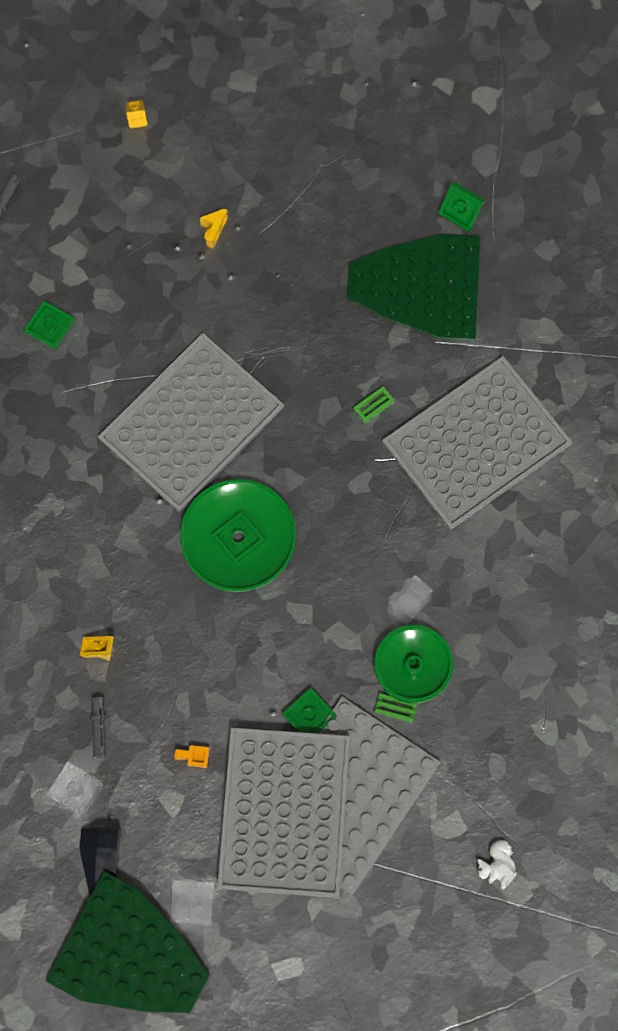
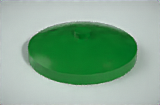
(414, 664)

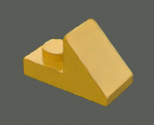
(136, 113)
(215, 223)
(97, 647)

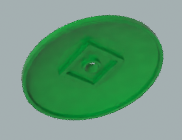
(233, 509)

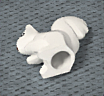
(502, 867)

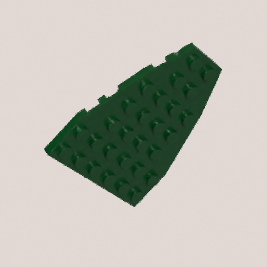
(422, 285)
(128, 955)

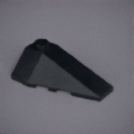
(99, 853)

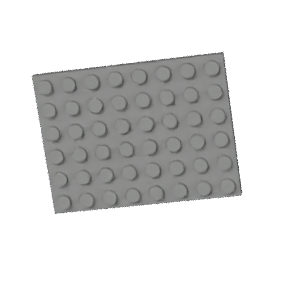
(191, 422)
(476, 442)
(381, 788)
(284, 813)

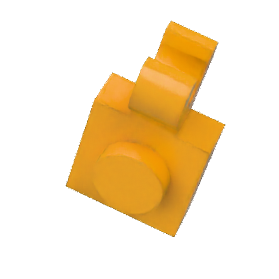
(196, 756)

